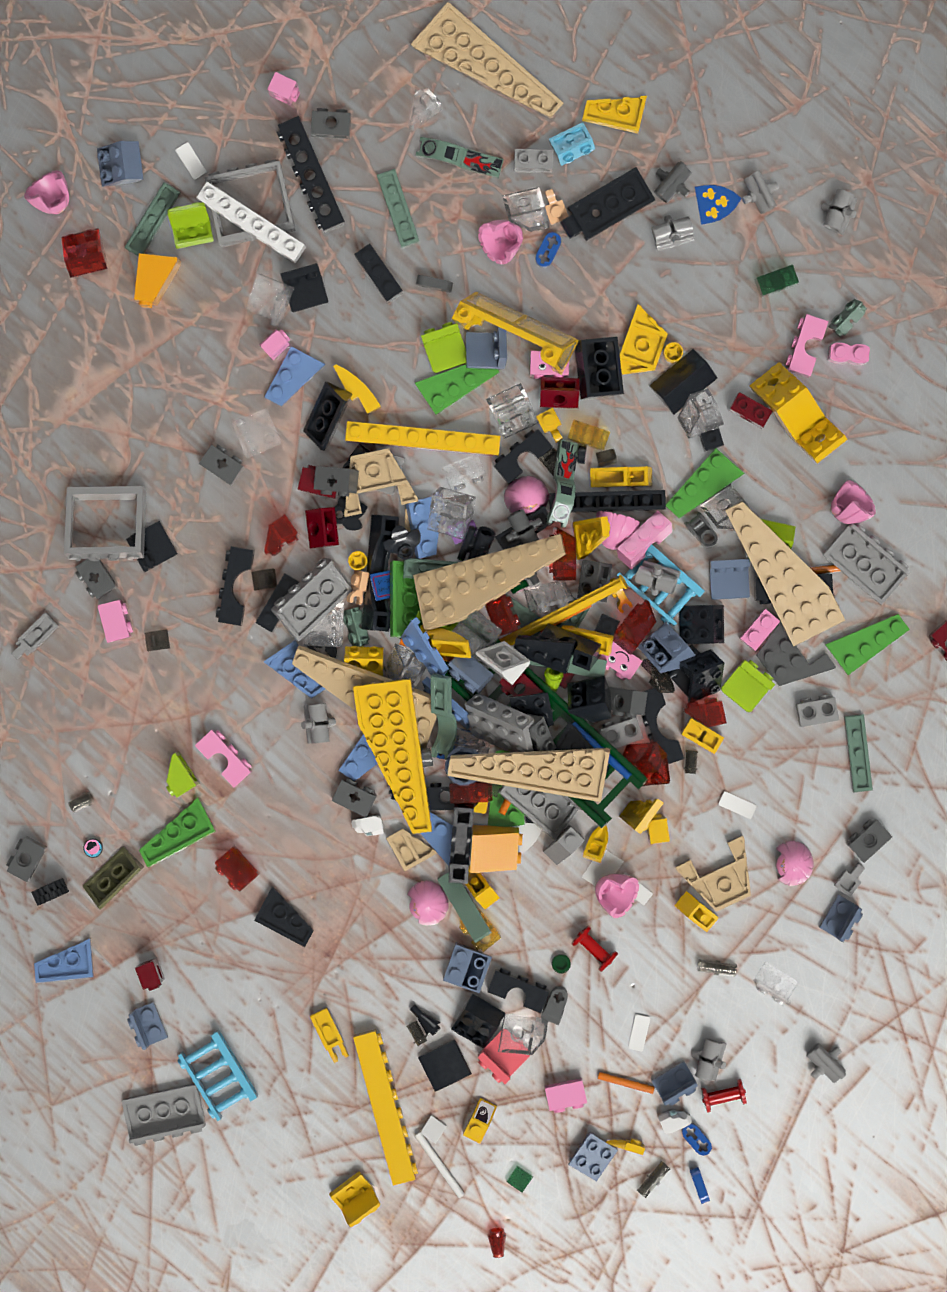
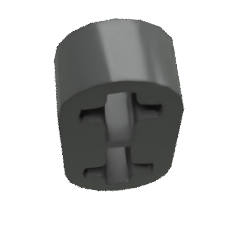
(434, 283)

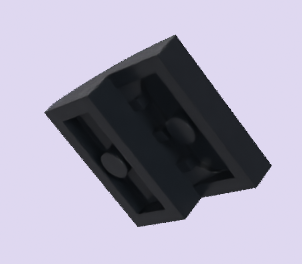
(444, 1065)

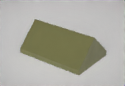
(112, 877)

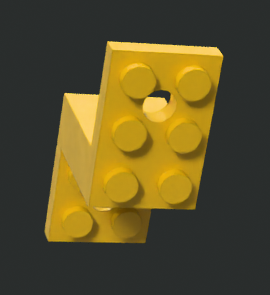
(798, 412)

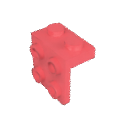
(501, 1064)

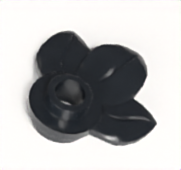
(352, 522)
(402, 539)

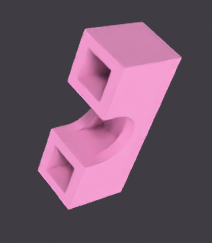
(800, 361)
(633, 549)
(237, 768)

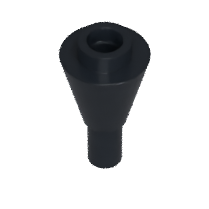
(428, 1023)

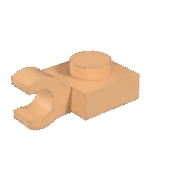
(555, 210)
(358, 584)

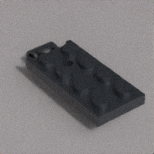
(613, 201)

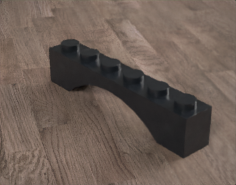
(377, 613)

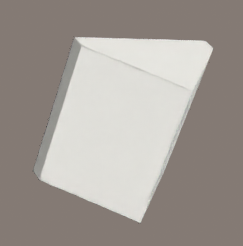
(504, 661)

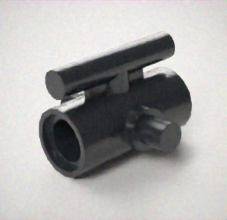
(477, 545)

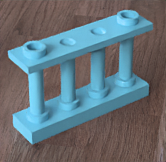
(692, 588)
(226, 1058)

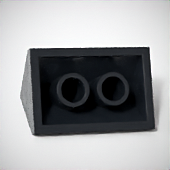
(683, 379)
(327, 414)

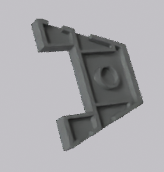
(786, 662)

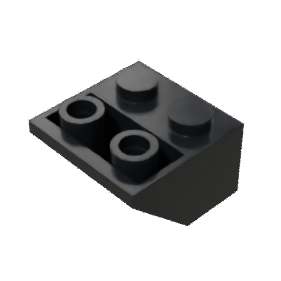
(590, 699)
(478, 1021)

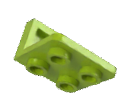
(190, 225)
(444, 347)
(747, 685)

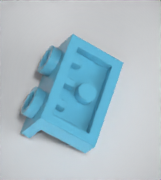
(572, 144)

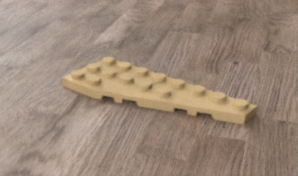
(463, 587)
(794, 589)

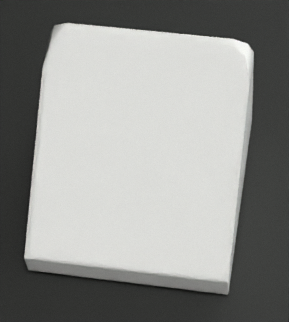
(433, 1129)

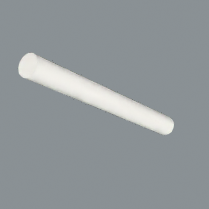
(439, 1164)

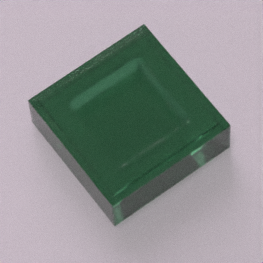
(519, 1179)

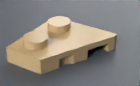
(409, 849)

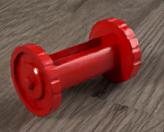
(594, 948)
(724, 1095)

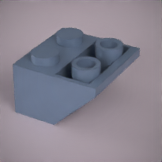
(120, 163)
(665, 649)
(471, 672)
(467, 967)

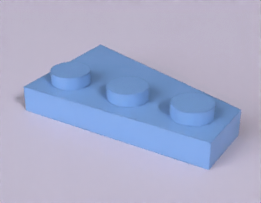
(292, 375)
(418, 519)
(419, 644)
(282, 664)
(459, 713)
(359, 760)
(440, 837)
(67, 965)

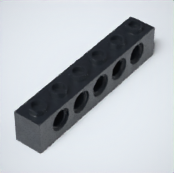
(295, 128)
(616, 501)

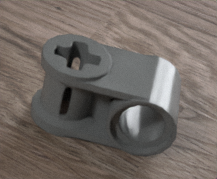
(701, 530)
(554, 1008)

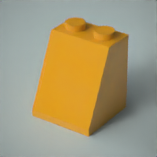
(154, 278)
(495, 848)

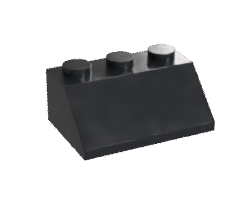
(599, 368)

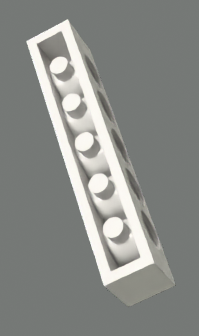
(251, 222)

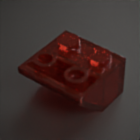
(84, 252)
(279, 534)
(565, 567)
(502, 615)
(635, 627)
(708, 713)
(649, 760)
(236, 869)

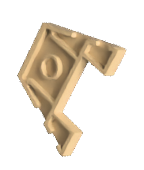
(376, 472)
(725, 884)

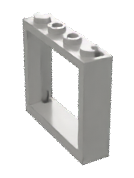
(250, 170)
(106, 493)

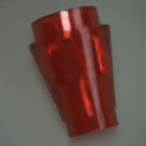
(497, 1241)

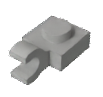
(848, 881)

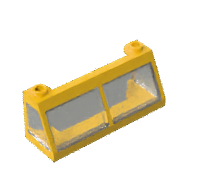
(555, 345)

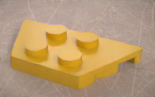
(642, 344)

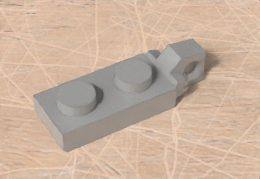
(35, 636)

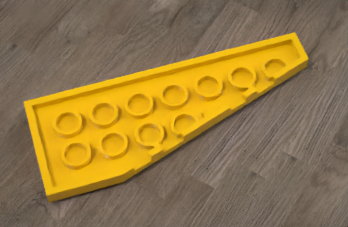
(391, 730)

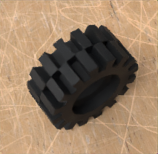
(50, 891)

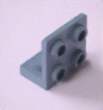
(486, 349)
(729, 579)
(841, 918)
(147, 1025)
(675, 1084)

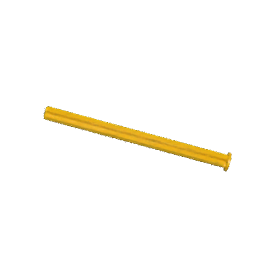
(566, 611)

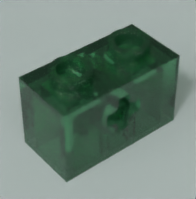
(776, 281)

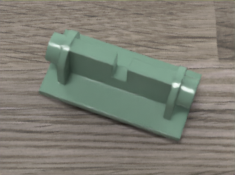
(853, 310)
(356, 635)

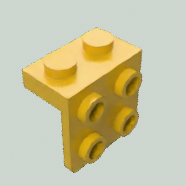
(355, 1198)

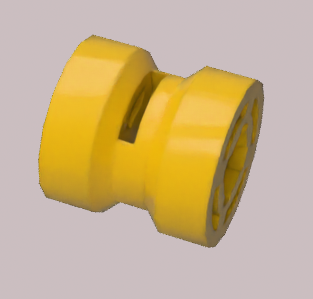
(675, 351)
(357, 560)

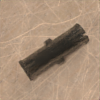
(717, 967)
(653, 1179)

